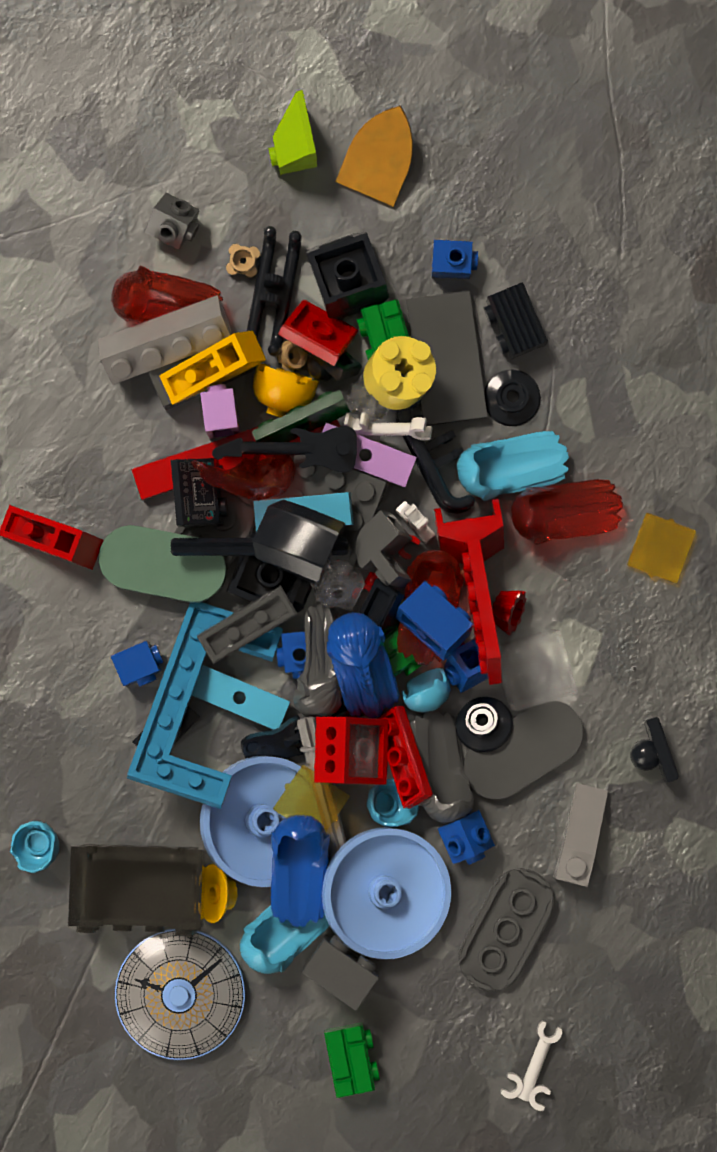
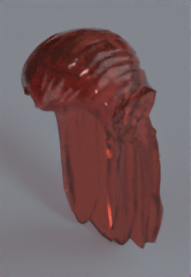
(150, 294)
(252, 478)
(566, 510)
(436, 569)

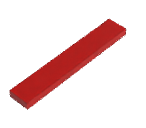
(156, 476)

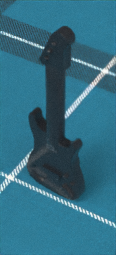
(331, 449)
(280, 741)

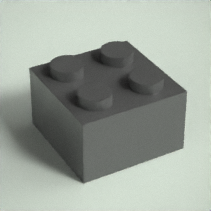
(341, 971)

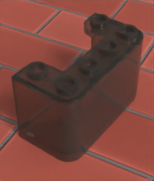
(137, 888)

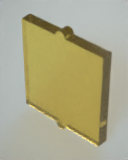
(661, 548)
(311, 799)

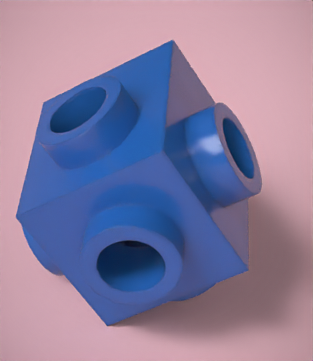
(285, 655)
(466, 838)

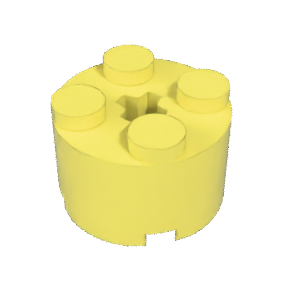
(412, 359)

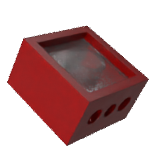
(351, 750)

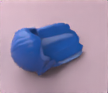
(362, 665)
(298, 869)

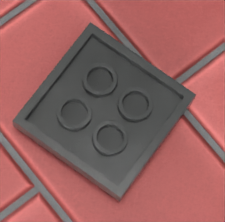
(365, 495)

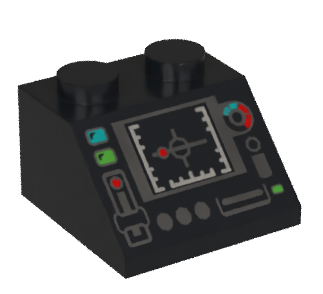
(195, 499)

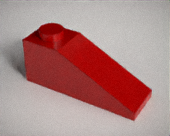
(51, 537)

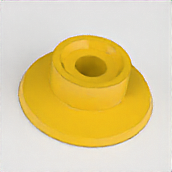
(219, 894)

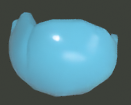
(427, 691)
(386, 806)
(34, 846)

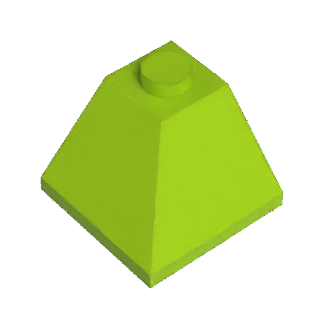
(293, 139)

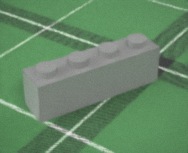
(163, 340)

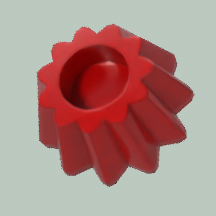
(509, 610)

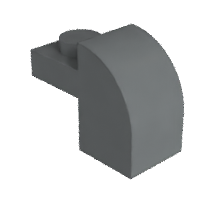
(378, 544)

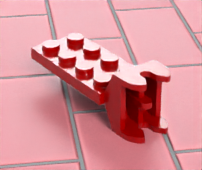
(471, 544)

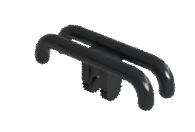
(273, 289)
(429, 467)

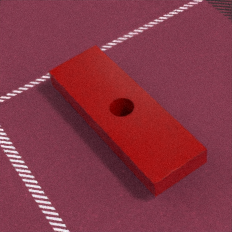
(405, 759)

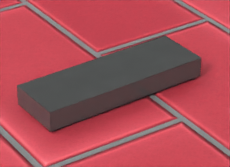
(246, 624)

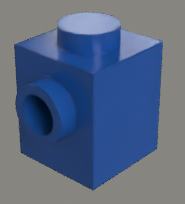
(453, 259)
(138, 664)
(463, 667)

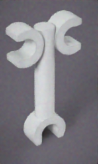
(374, 431)
(416, 521)
(527, 1090)

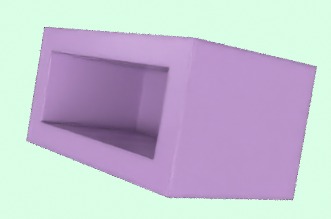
(220, 411)

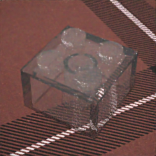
(535, 670)

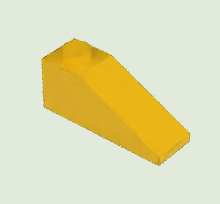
(213, 366)

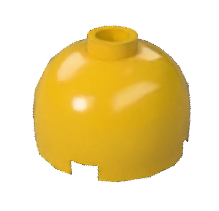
(282, 389)

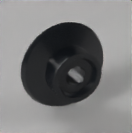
(509, 412)
(485, 737)

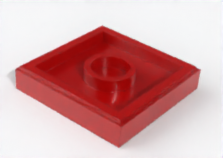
(317, 333)

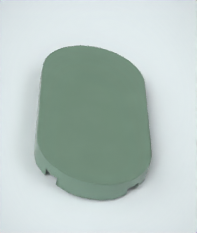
(143, 563)

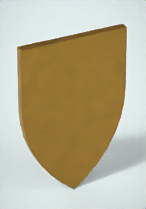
(379, 157)

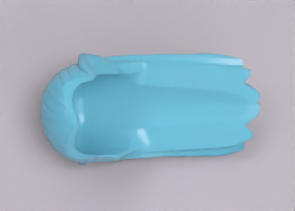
(512, 464)
(273, 945)

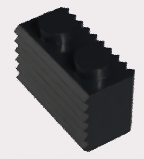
(515, 321)

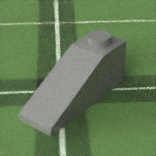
(581, 835)

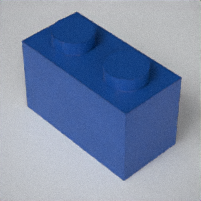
(435, 620)

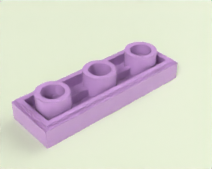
(384, 461)

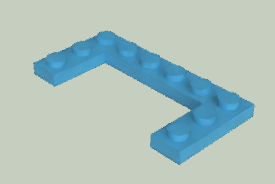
(153, 758)

